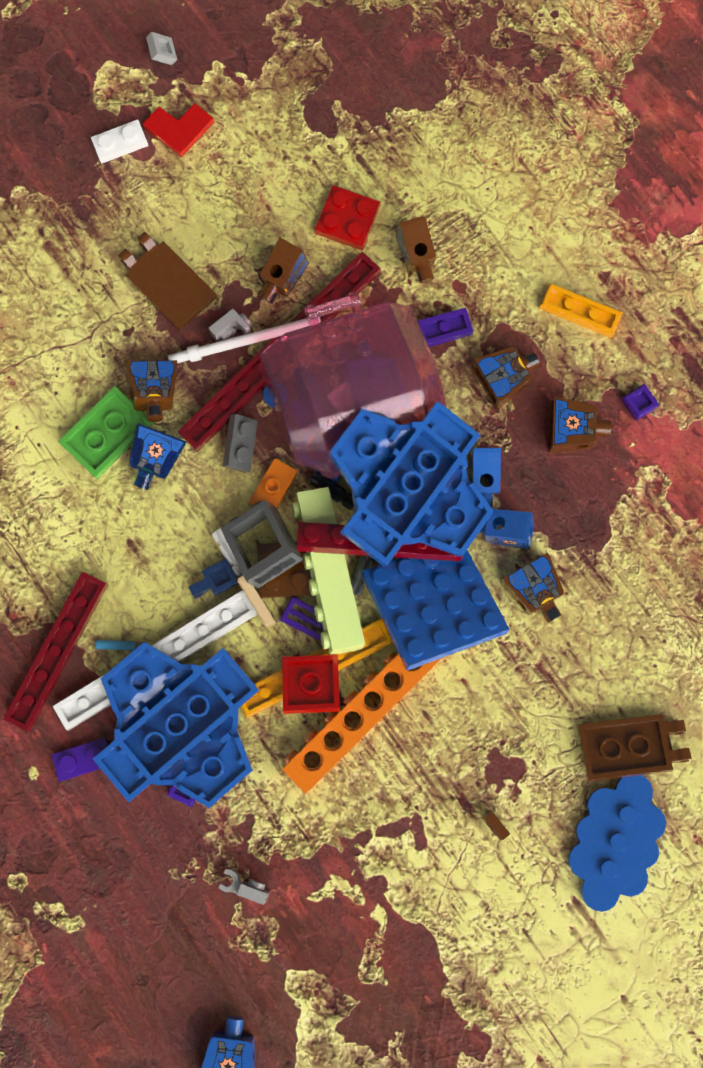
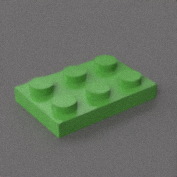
(104, 432)

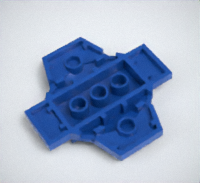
(410, 483)
(176, 725)

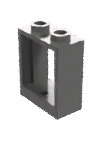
(274, 563)

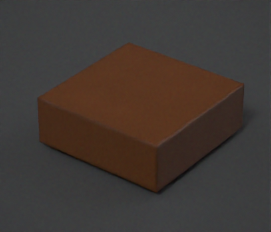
(495, 825)

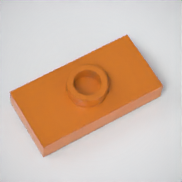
(274, 484)

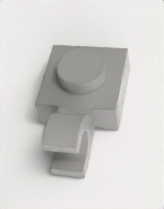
(250, 890)

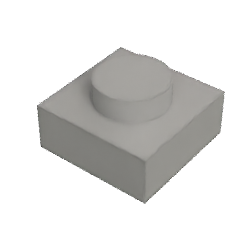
(161, 48)

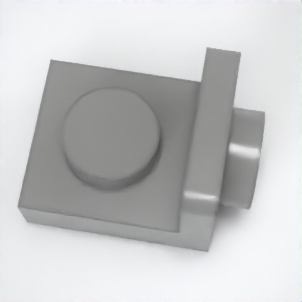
(227, 325)

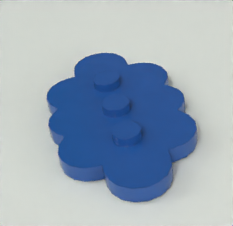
(616, 842)

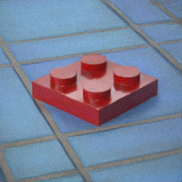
(347, 217)
(310, 684)

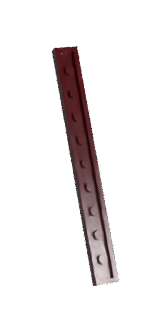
(249, 379)

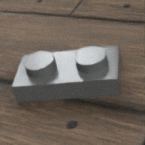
(240, 443)

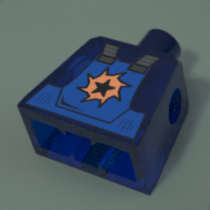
(153, 454)

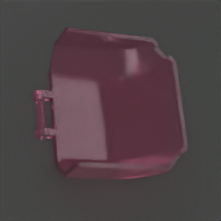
(345, 365)

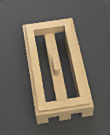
(256, 602)

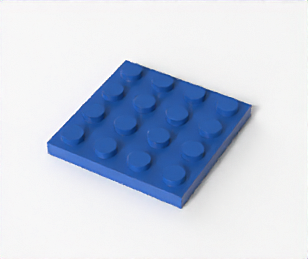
(434, 607)

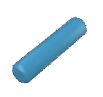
(115, 645)

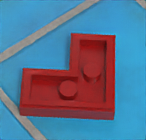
(181, 133)

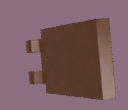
(167, 282)
(630, 747)

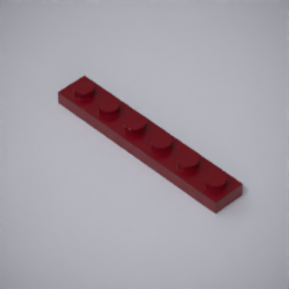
(328, 539)
(55, 652)

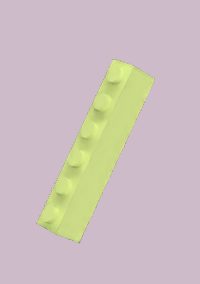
(329, 579)

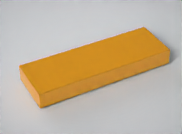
(581, 310)

